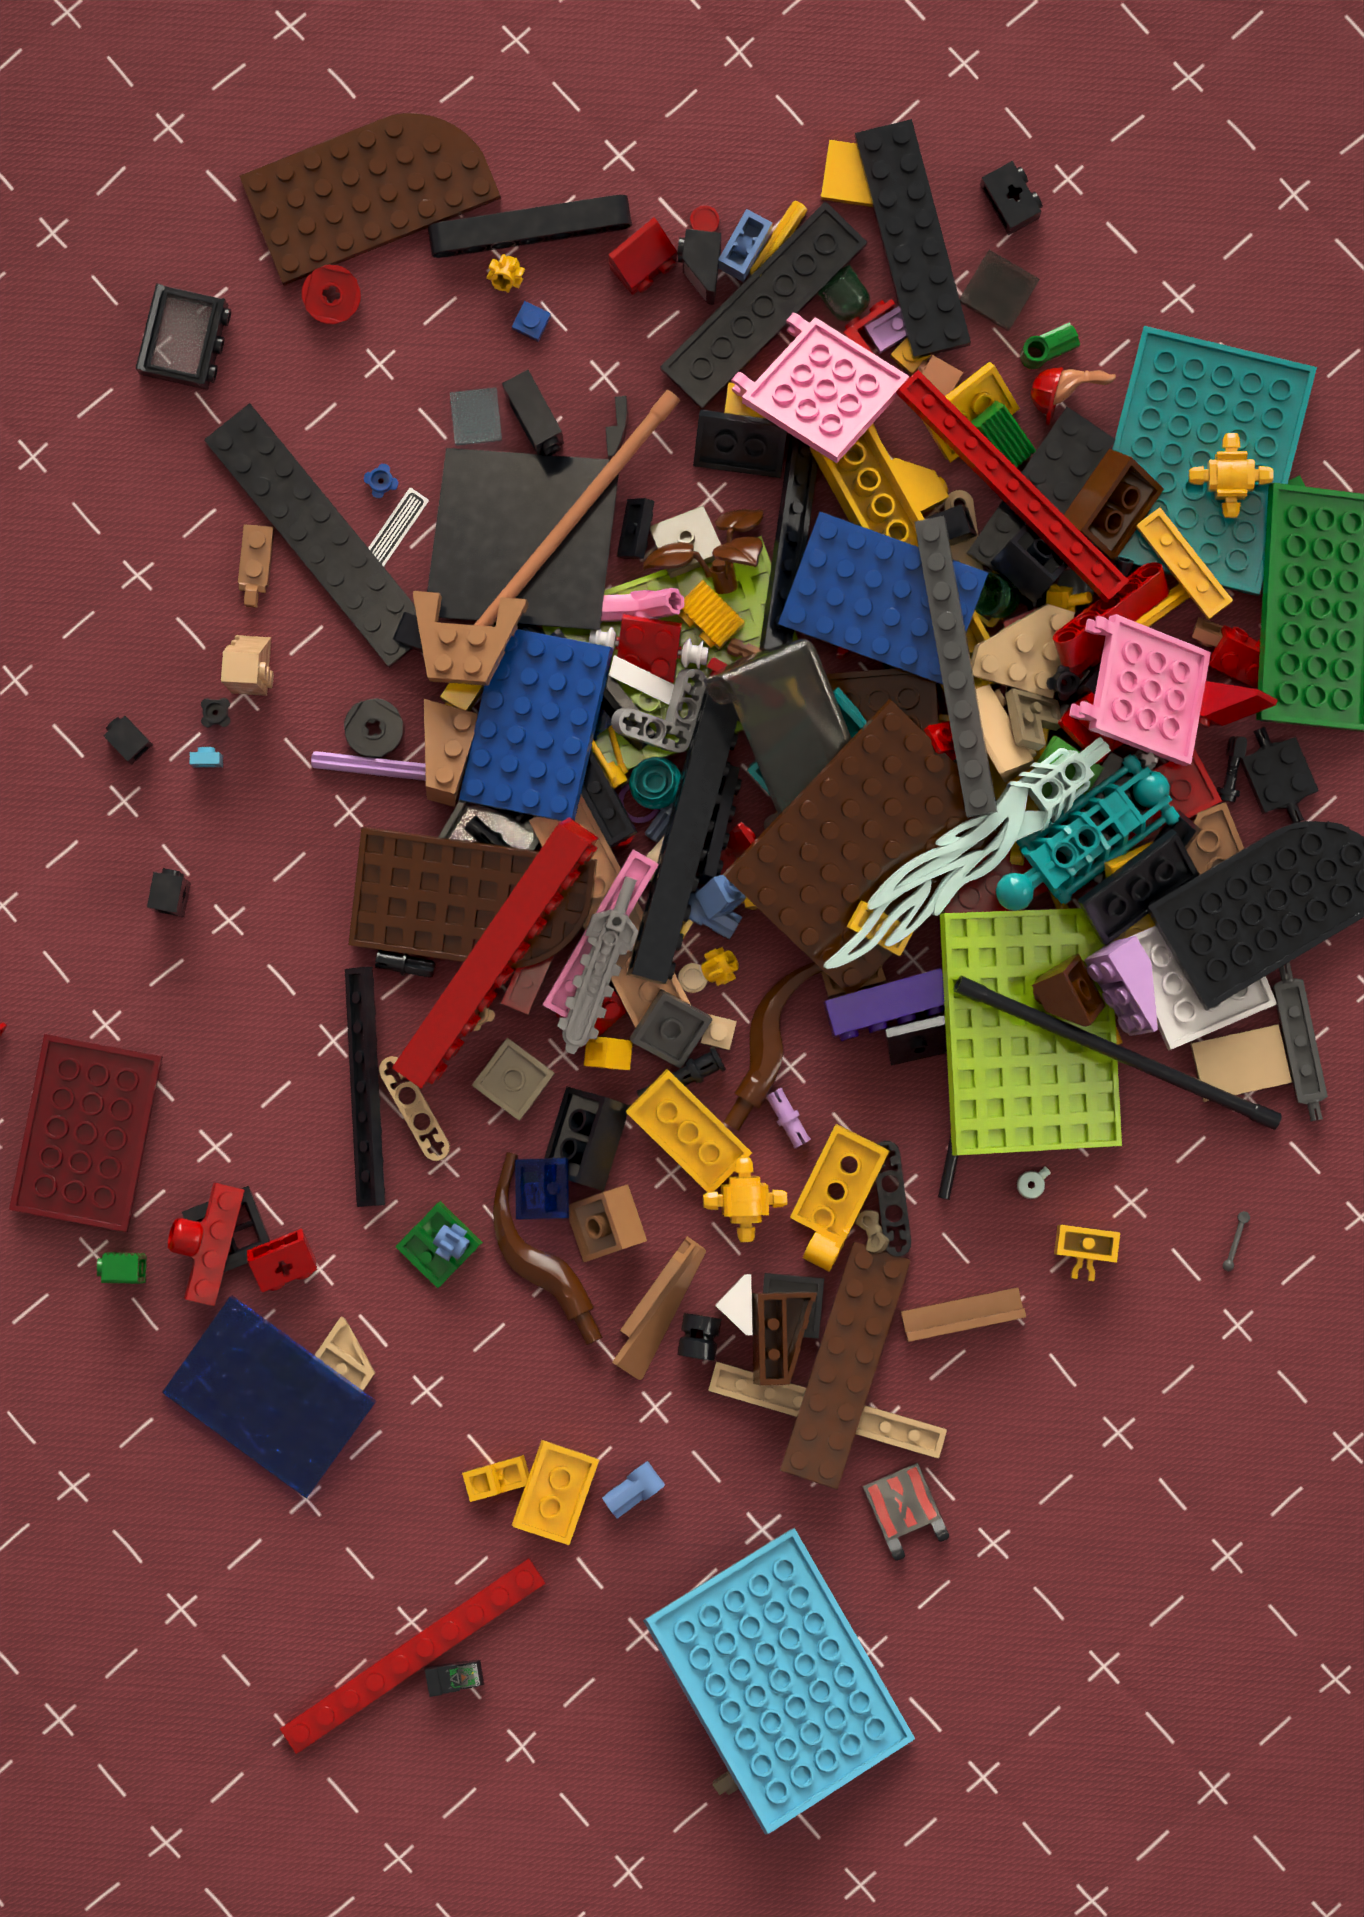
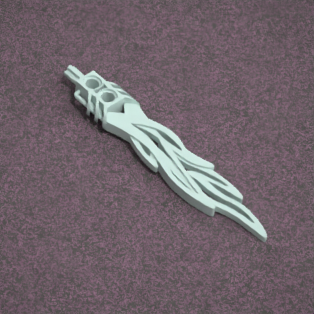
(947, 857)

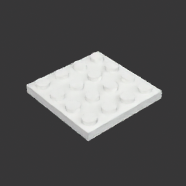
(1177, 1005)

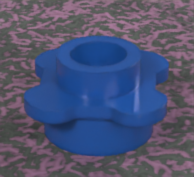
(372, 478)

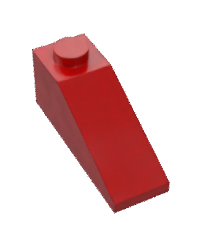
(1230, 703)

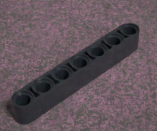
(529, 226)

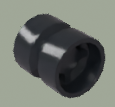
(695, 1347)

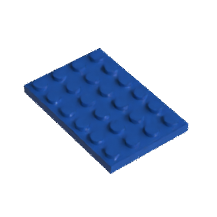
(871, 596)
(537, 726)

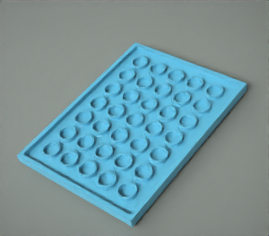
(779, 1680)

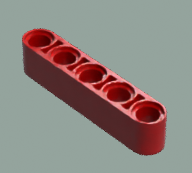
(1144, 590)

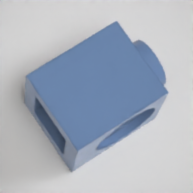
(719, 897)

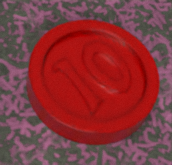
(705, 219)

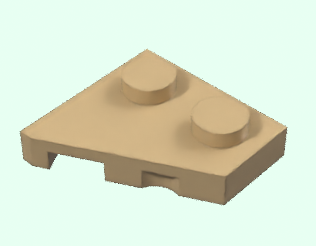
(345, 1355)

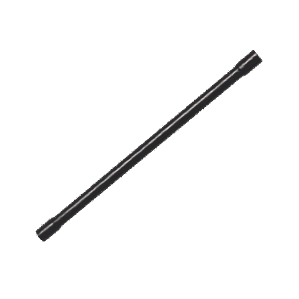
(980, 993)

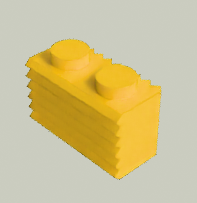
(710, 616)

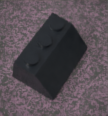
(587, 1135)

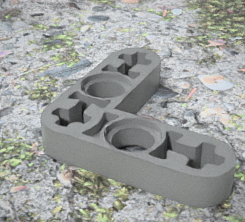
(673, 722)

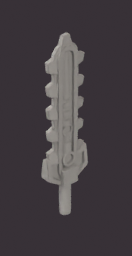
(610, 935)

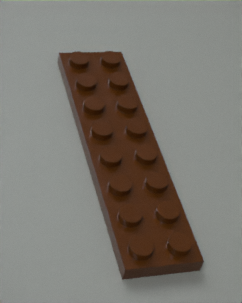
(845, 1366)

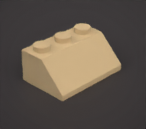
(998, 735)

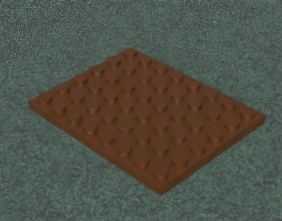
(848, 833)

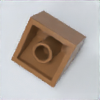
(606, 1223)

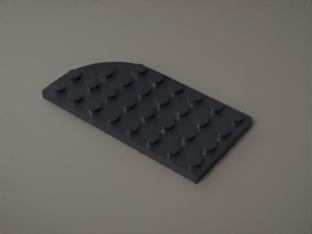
(1263, 907)

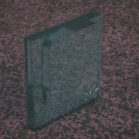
(475, 416)

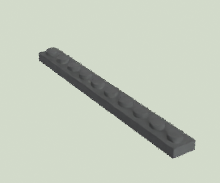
(955, 666)

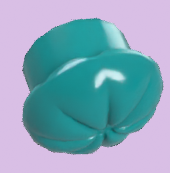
(654, 782)

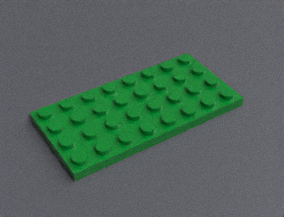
(1313, 608)

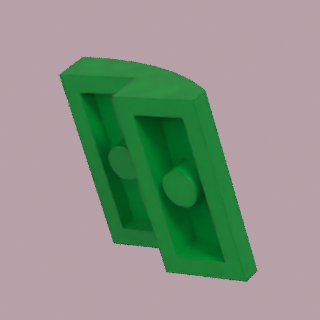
(420, 1250)

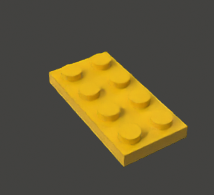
(688, 1131)

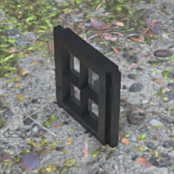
(237, 1256)

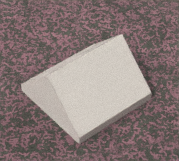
(738, 1304)

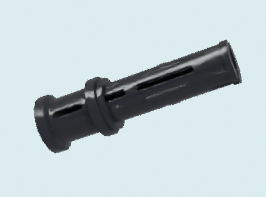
(696, 1069)

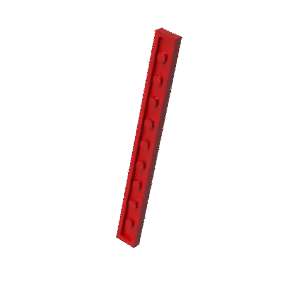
(1012, 486)
(412, 1655)

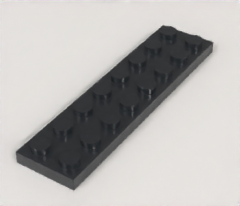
(912, 239)
(763, 305)

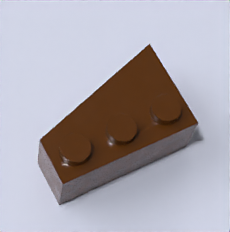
(778, 1333)

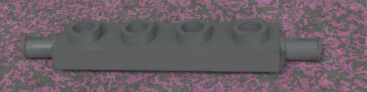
(1300, 1041)

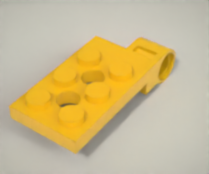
(830, 1216)

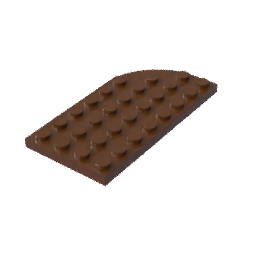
(366, 190)
(444, 892)

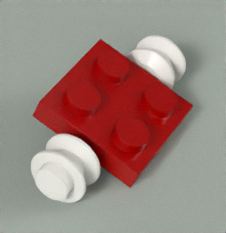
(651, 645)

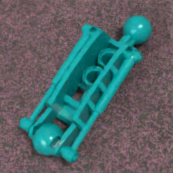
(1149, 790)

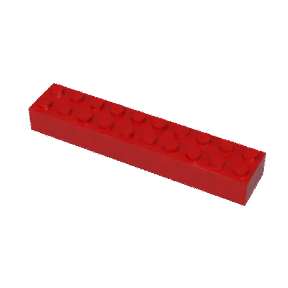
(495, 952)

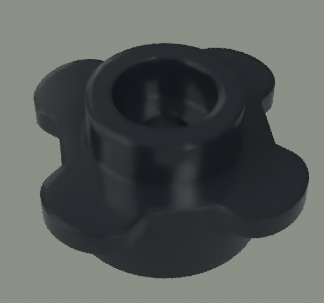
(1070, 686)
(209, 706)

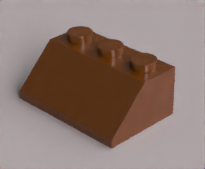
(1113, 502)

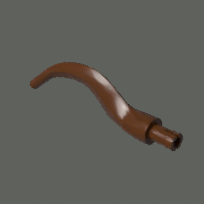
(766, 1046)
(539, 1266)

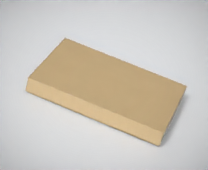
(1243, 1061)

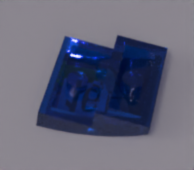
(542, 1188)

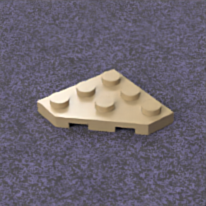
(1023, 652)

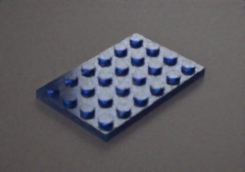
(269, 1396)

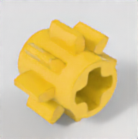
(505, 273)
(719, 966)

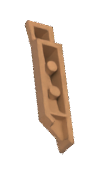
(657, 1308)

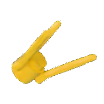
(615, 773)

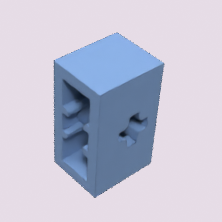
(745, 245)

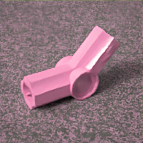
(642, 604)

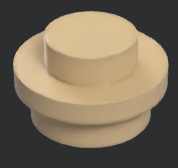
(692, 978)

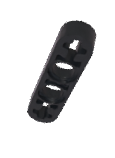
(895, 1198)

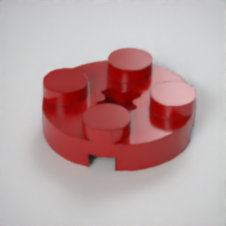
(345, 285)

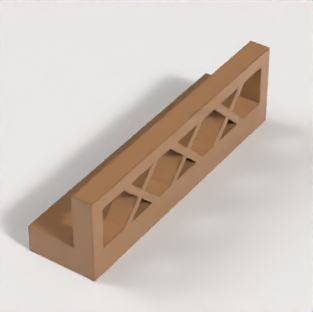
(962, 1314)

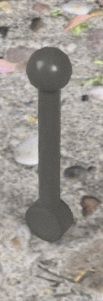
(1243, 1217)

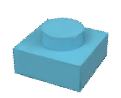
(206, 758)

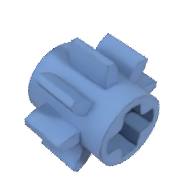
(451, 1242)

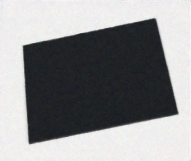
(495, 517)

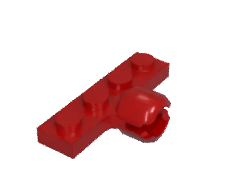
(207, 1242)

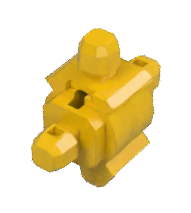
(1231, 475)
(744, 1199)

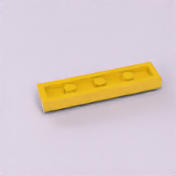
(1184, 563)

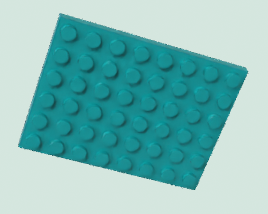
(1175, 418)

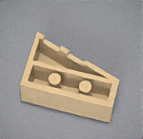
(247, 665)

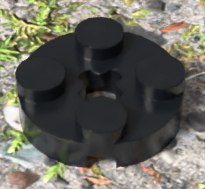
(370, 712)

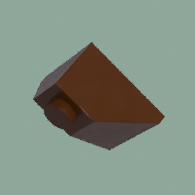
(1069, 992)

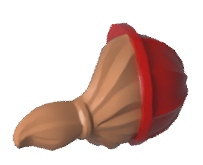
(1058, 384)

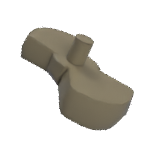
(869, 1221)

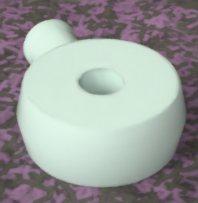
(1038, 1180)

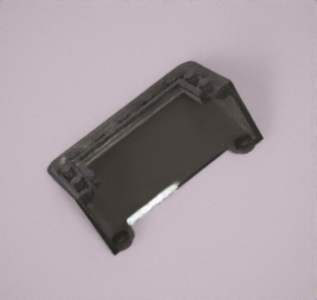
(785, 715)

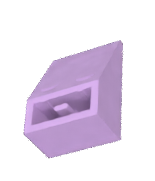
(1126, 983)

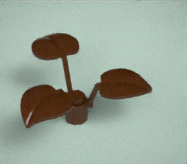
(740, 550)

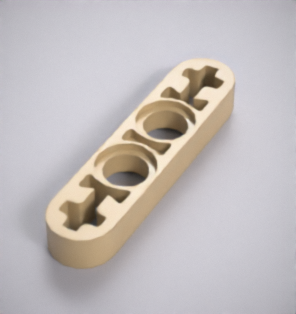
(411, 1110)

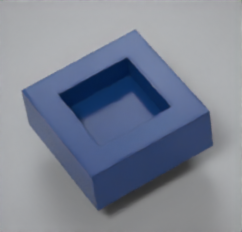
(531, 321)

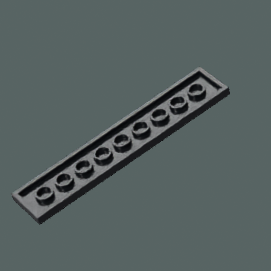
(314, 529)

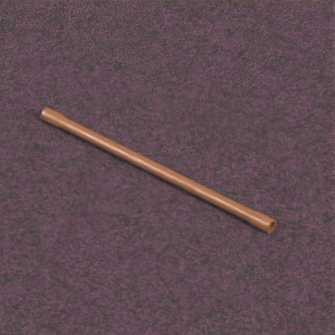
(657, 414)

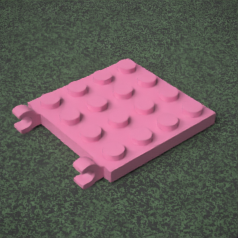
(822, 388)
(1146, 689)

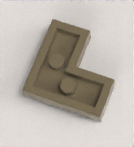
(1029, 716)

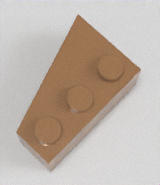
(447, 748)

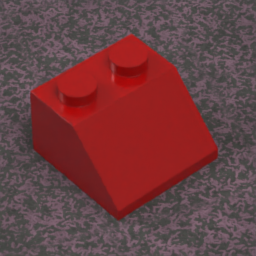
(643, 257)

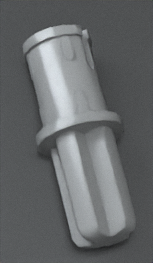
(1147, 759)

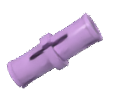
(788, 1118)

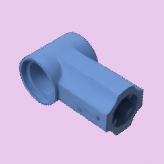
(723, 925)
(638, 1486)

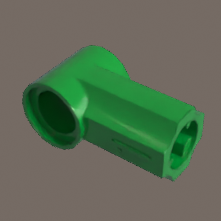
(1050, 344)

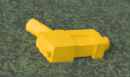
(1062, 597)

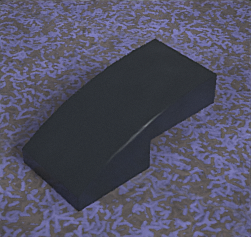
(616, 434)

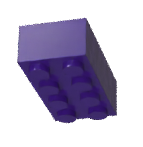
(886, 1003)

